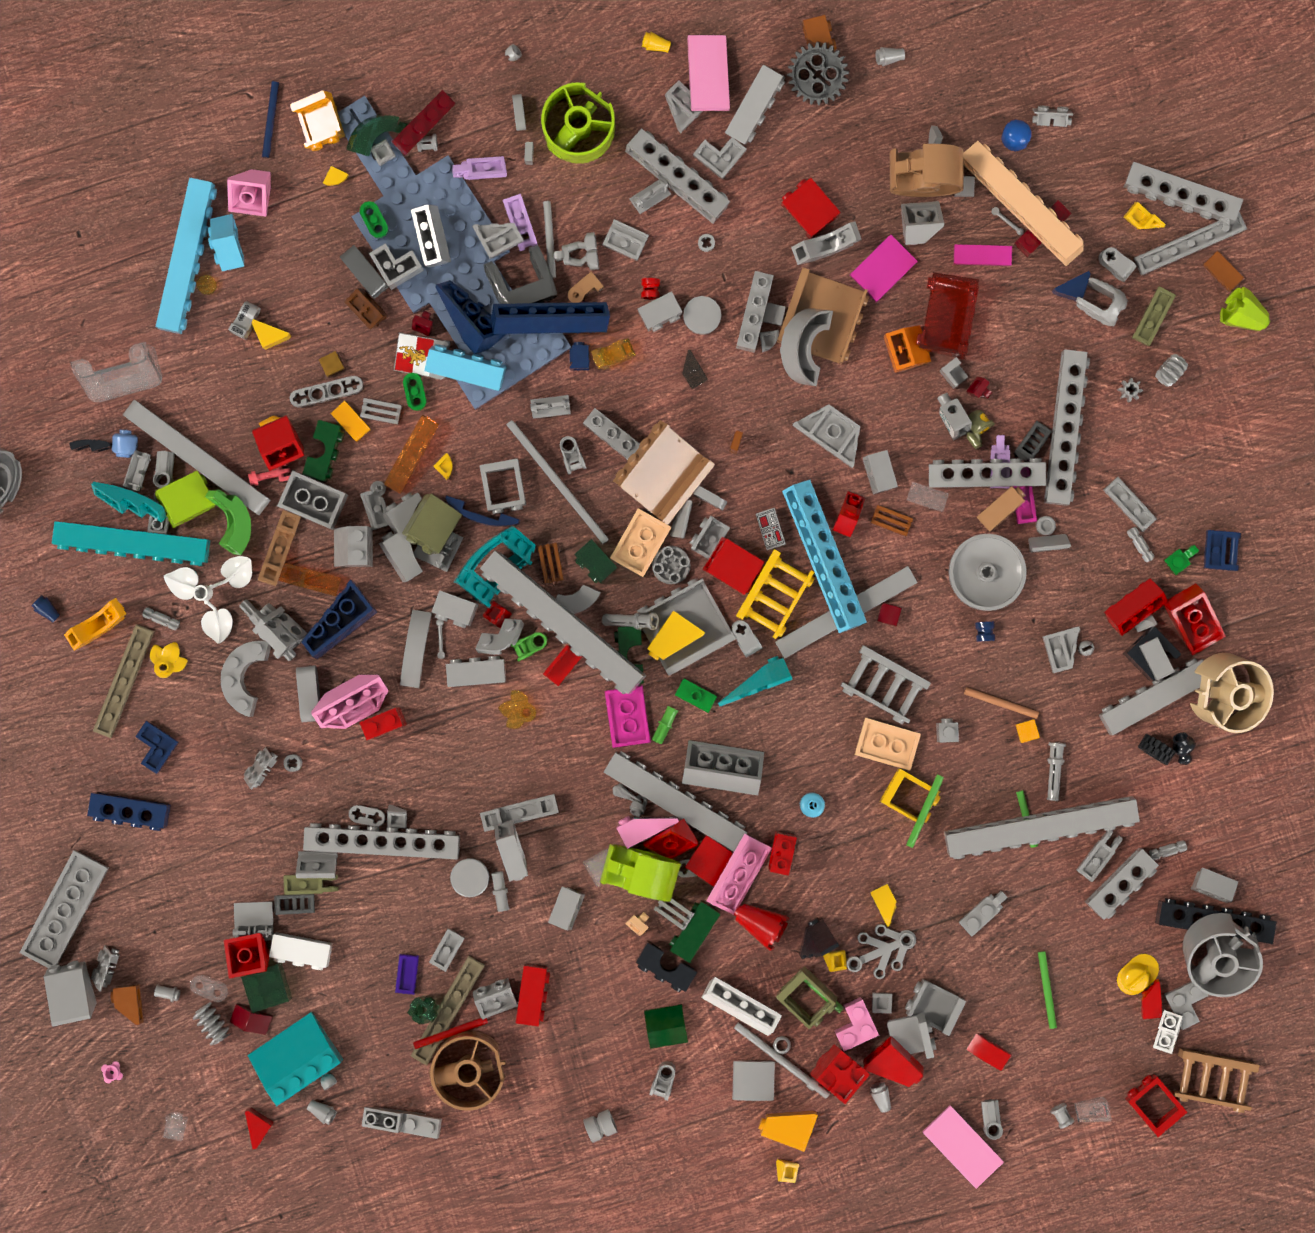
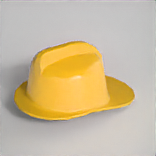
(1138, 974)

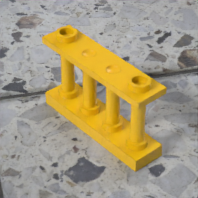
(766, 578)

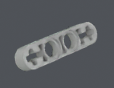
(326, 390)

